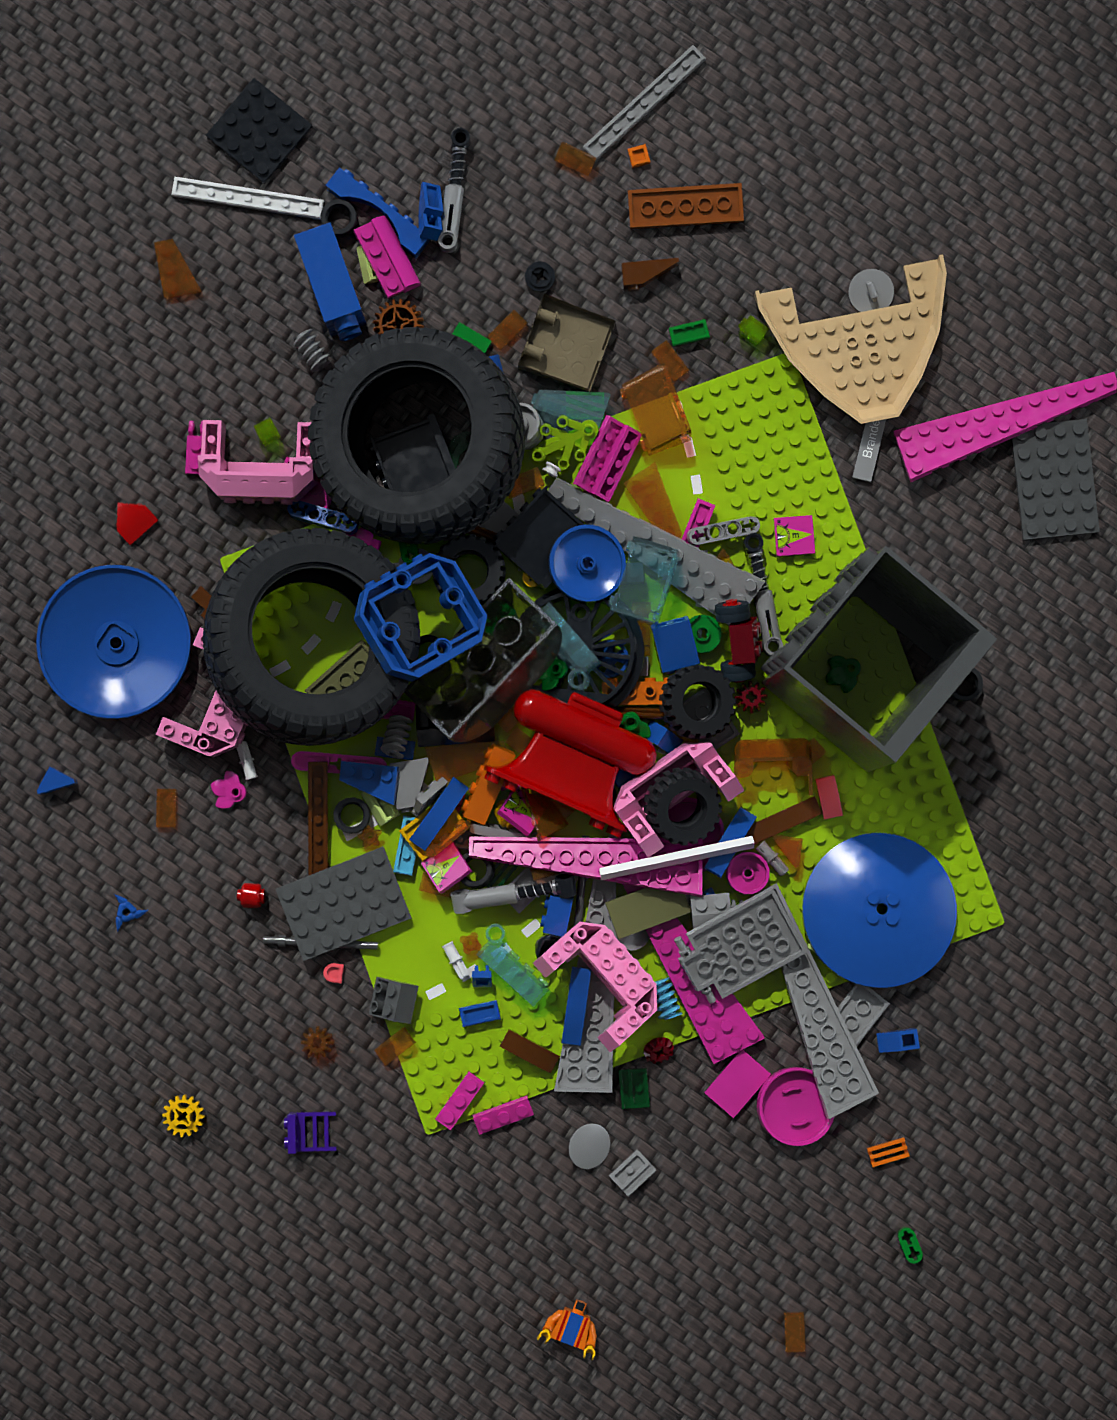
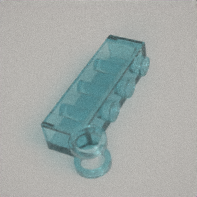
(573, 650)
(508, 967)

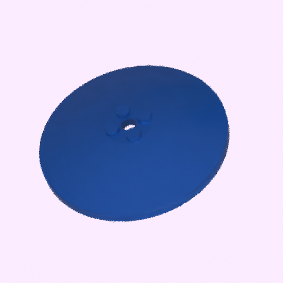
(78, 635)
(844, 918)

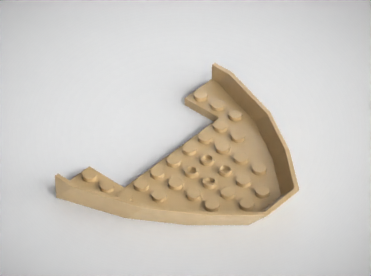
(865, 358)

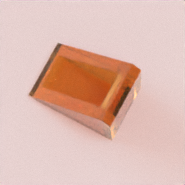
(790, 847)

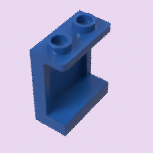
(675, 644)

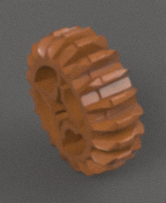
(395, 308)

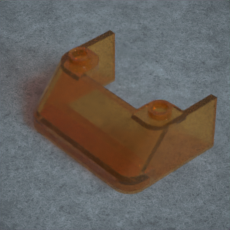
(757, 750)

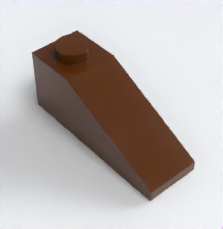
(640, 273)

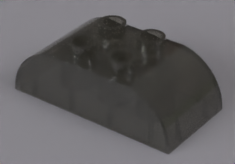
(484, 682)

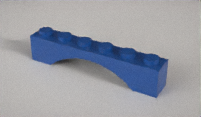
(348, 189)

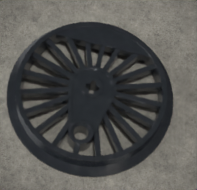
(586, 631)

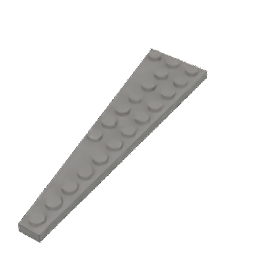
(697, 572)
(831, 1051)
(591, 1064)

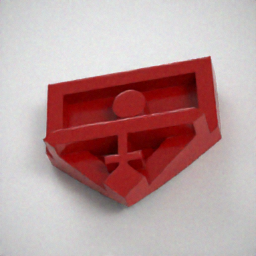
(133, 520)

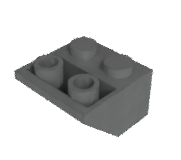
(393, 1000)

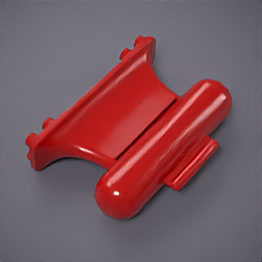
(575, 755)

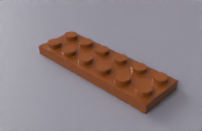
(685, 206)

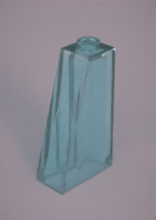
(573, 404)

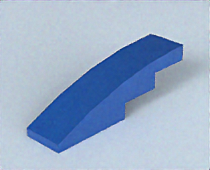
(576, 1006)

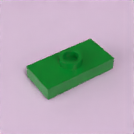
(689, 333)

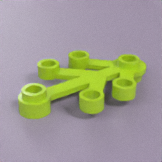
(567, 440)

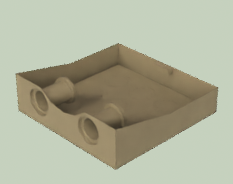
(566, 344)

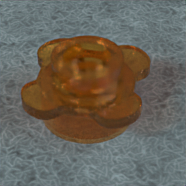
(475, 944)

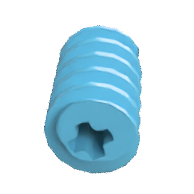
(665, 1000)

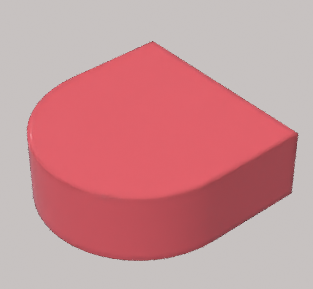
(334, 972)

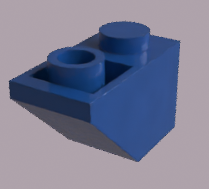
(898, 1040)

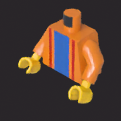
(572, 1328)

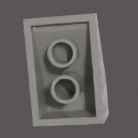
(708, 907)

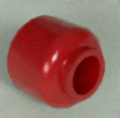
(251, 895)

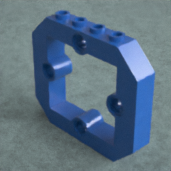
(387, 648)

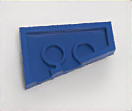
(371, 778)

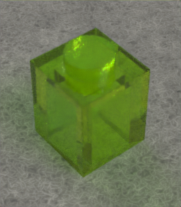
(752, 330)
(267, 431)

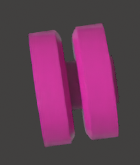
(749, 884)

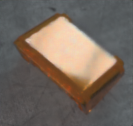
(656, 410)

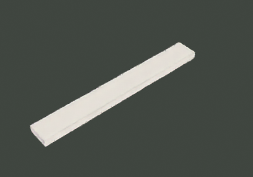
(247, 198)
(676, 858)

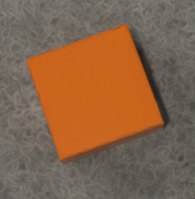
(638, 156)

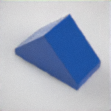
(663, 737)
(54, 781)

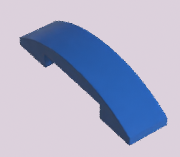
(439, 813)
(737, 829)

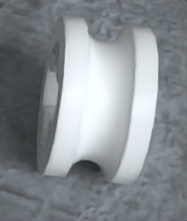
(551, 469)

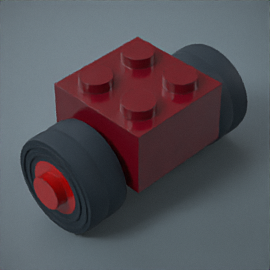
(744, 639)

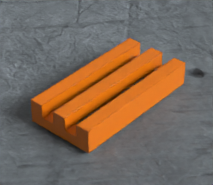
(890, 1159)

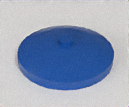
(587, 563)

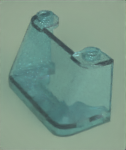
(645, 581)

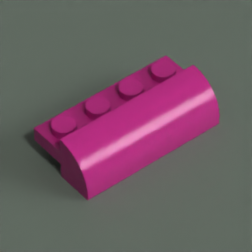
(386, 256)
(607, 458)

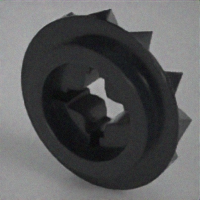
(548, 274)

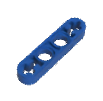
(321, 520)

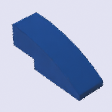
(430, 211)

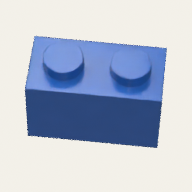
(557, 915)

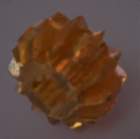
(314, 1049)

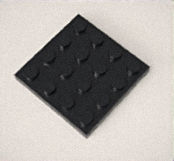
(259, 130)

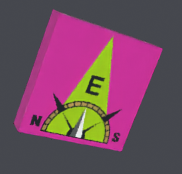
(794, 535)
(516, 812)
(446, 868)

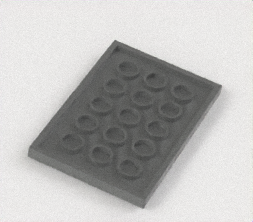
(1055, 480)
(343, 903)

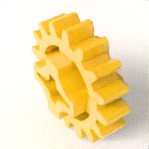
(176, 1108)

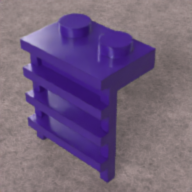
(296, 1128)

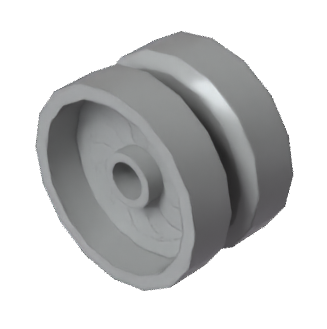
(532, 425)

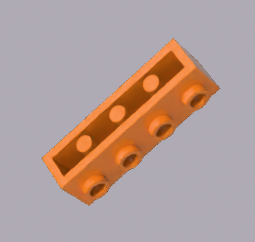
(643, 693)
(484, 792)

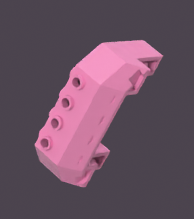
(255, 480)
(219, 730)
(692, 755)
(616, 971)

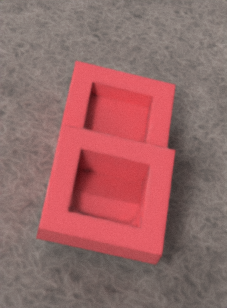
(829, 797)

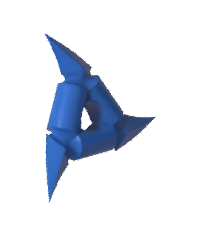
(134, 913)

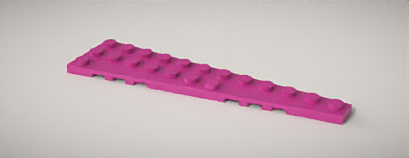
(960, 435)
(587, 855)
(722, 1024)

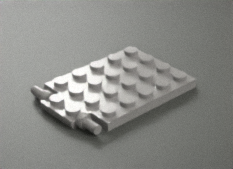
(740, 946)

